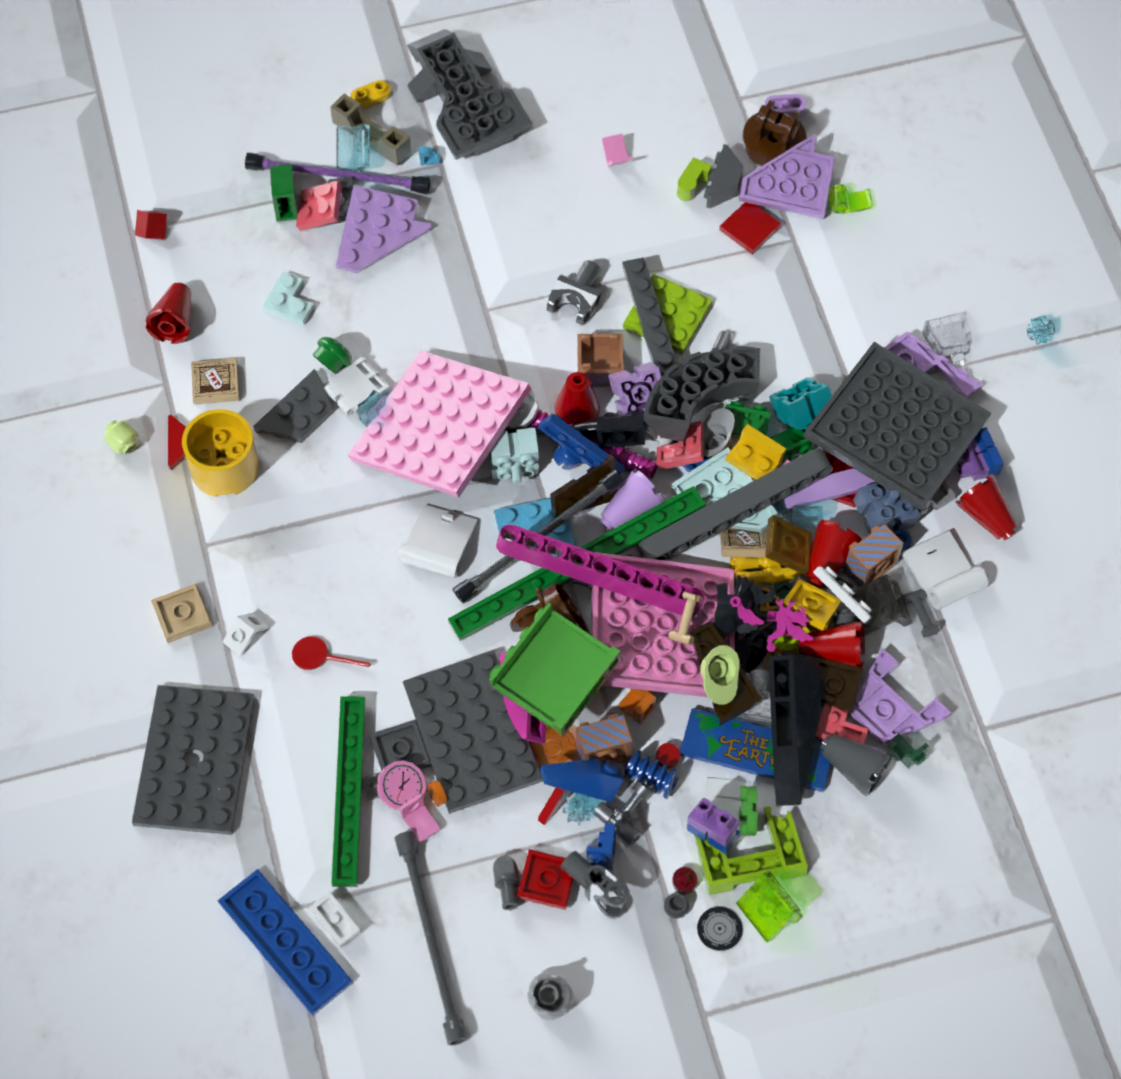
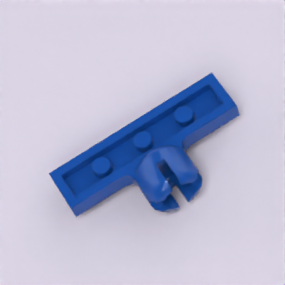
(573, 446)

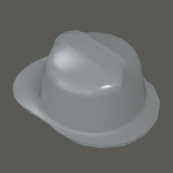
(718, 431)

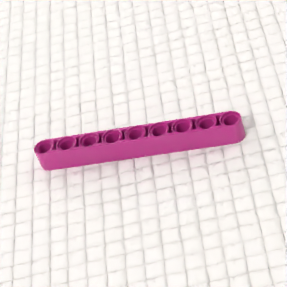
(588, 573)

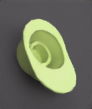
(720, 674)

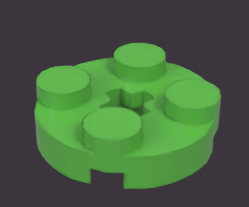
(747, 811)

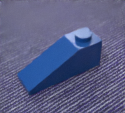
(586, 777)

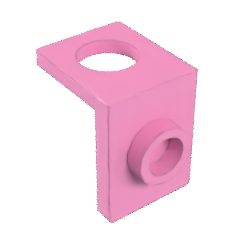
(615, 150)
(419, 819)

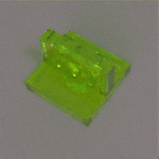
(769, 907)

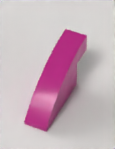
(525, 723)

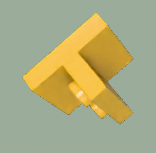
(755, 453)
(817, 603)

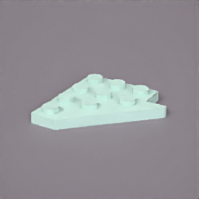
(717, 479)

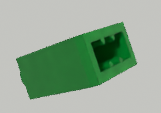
(283, 192)

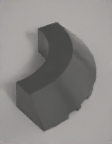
(698, 383)

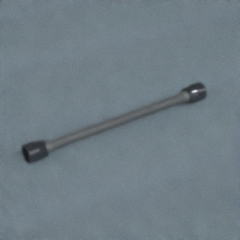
(608, 484)

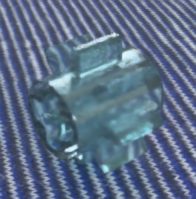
(1040, 329)
(578, 815)

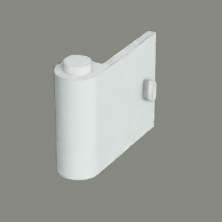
(438, 541)
(944, 573)

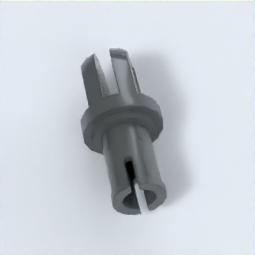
(506, 880)

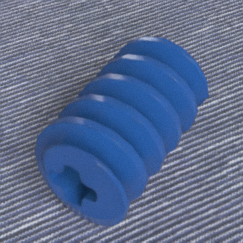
(652, 774)

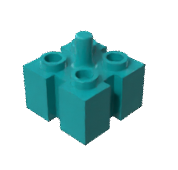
(800, 403)

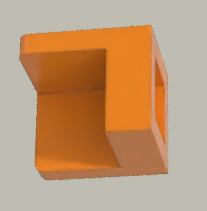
(638, 704)

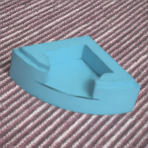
(428, 156)

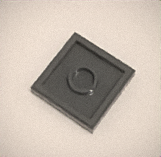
(400, 744)

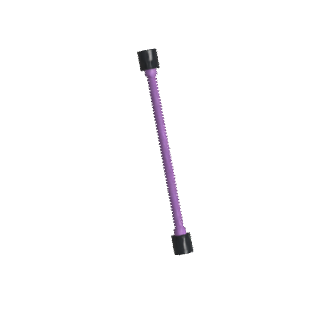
(417, 183)

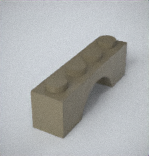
(389, 143)

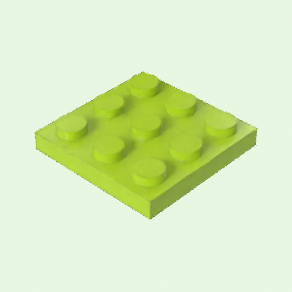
(680, 309)

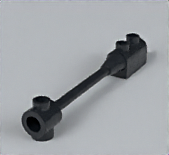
(610, 429)

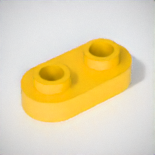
(373, 93)

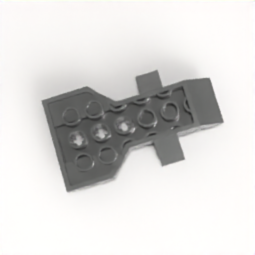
(457, 71)

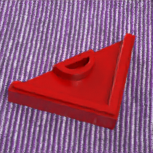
(175, 448)
(554, 802)

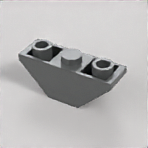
(724, 179)

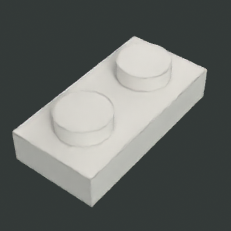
(335, 919)

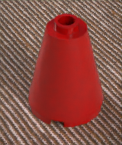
(171, 315)
(577, 400)
(989, 508)
(829, 549)
(838, 644)

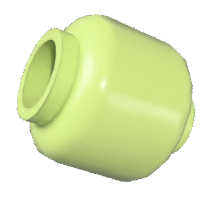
(121, 437)

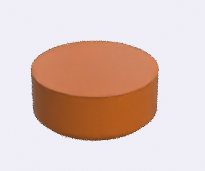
(437, 793)

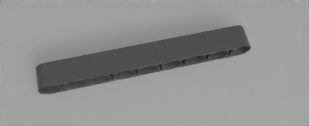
(736, 506)

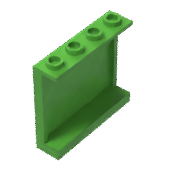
(554, 669)

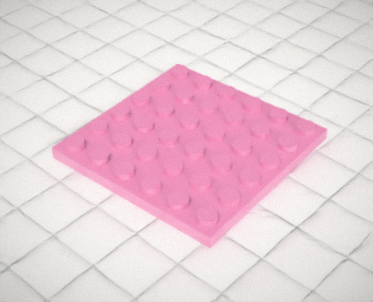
(440, 423)
(642, 630)

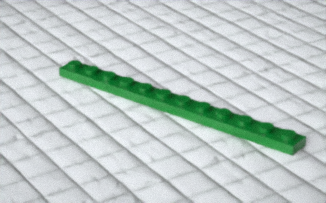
(613, 542)

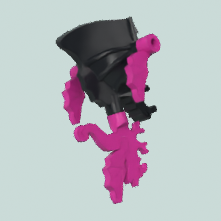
(743, 612)

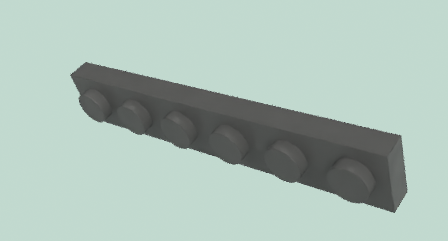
(649, 314)

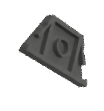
(298, 411)

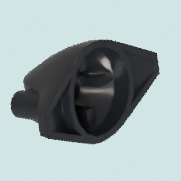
(753, 646)

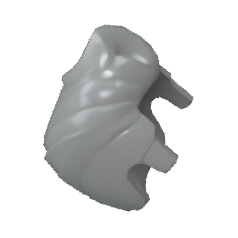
(550, 996)

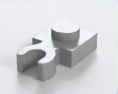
(941, 497)

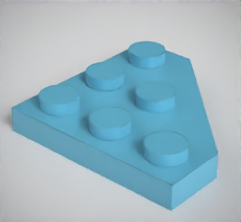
(533, 517)

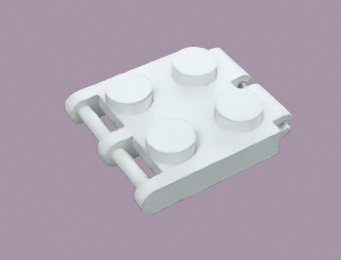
(355, 385)

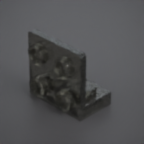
(886, 603)

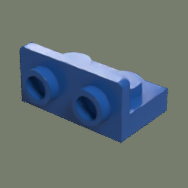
(605, 852)

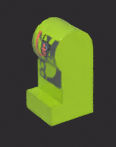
(692, 177)

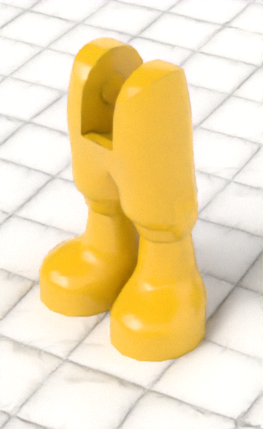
(770, 572)

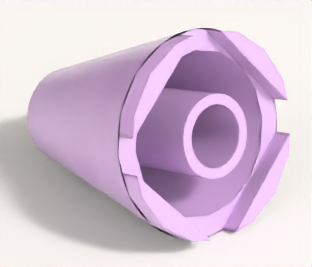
(630, 500)

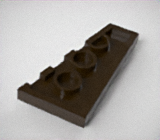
(705, 639)
(838, 680)

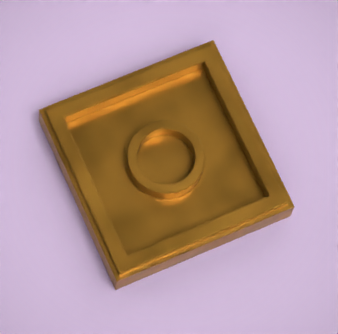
(788, 544)

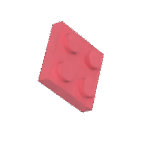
(319, 205)

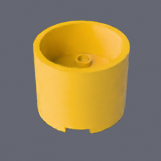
(220, 452)

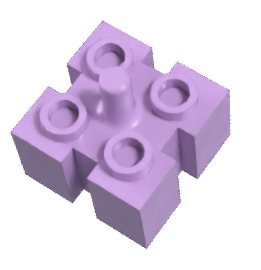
(634, 388)

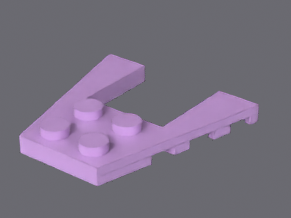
(920, 355)

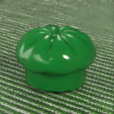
(332, 354)

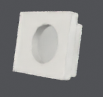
(242, 632)

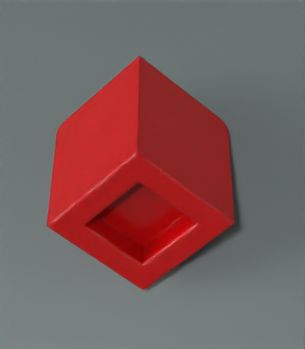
(150, 224)

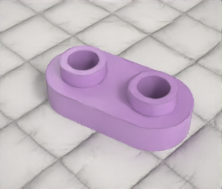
(785, 103)

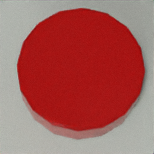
(668, 754)

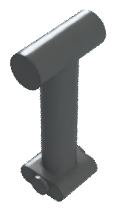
(915, 597)

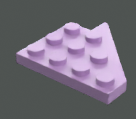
(792, 181)
(376, 227)

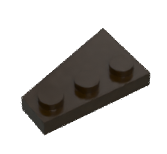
(577, 489)

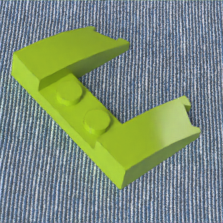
(783, 860)

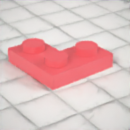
(684, 452)
(833, 722)

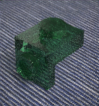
(905, 753)

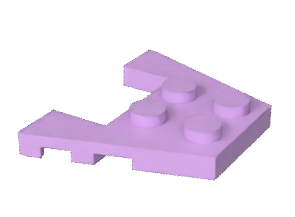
(885, 711)

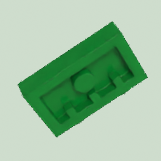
(755, 417)
(793, 442)

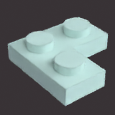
(283, 300)

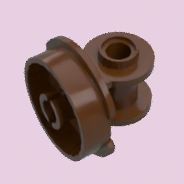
(771, 133)
(560, 603)

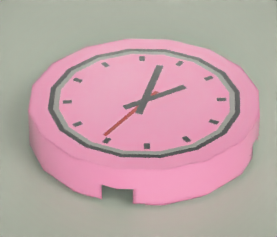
(400, 783)

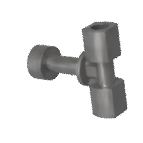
(622, 817)

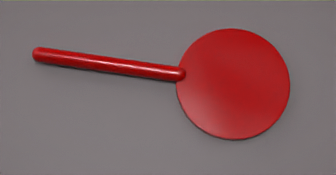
(312, 652)

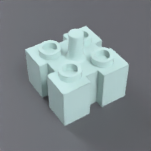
(515, 455)

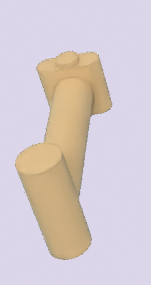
(682, 634)

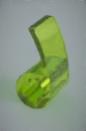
(846, 202)

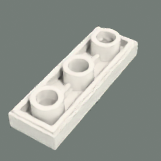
(844, 593)

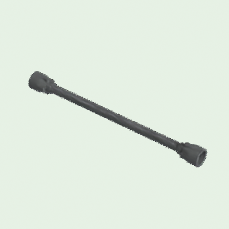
(454, 1027)

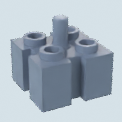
(885, 508)

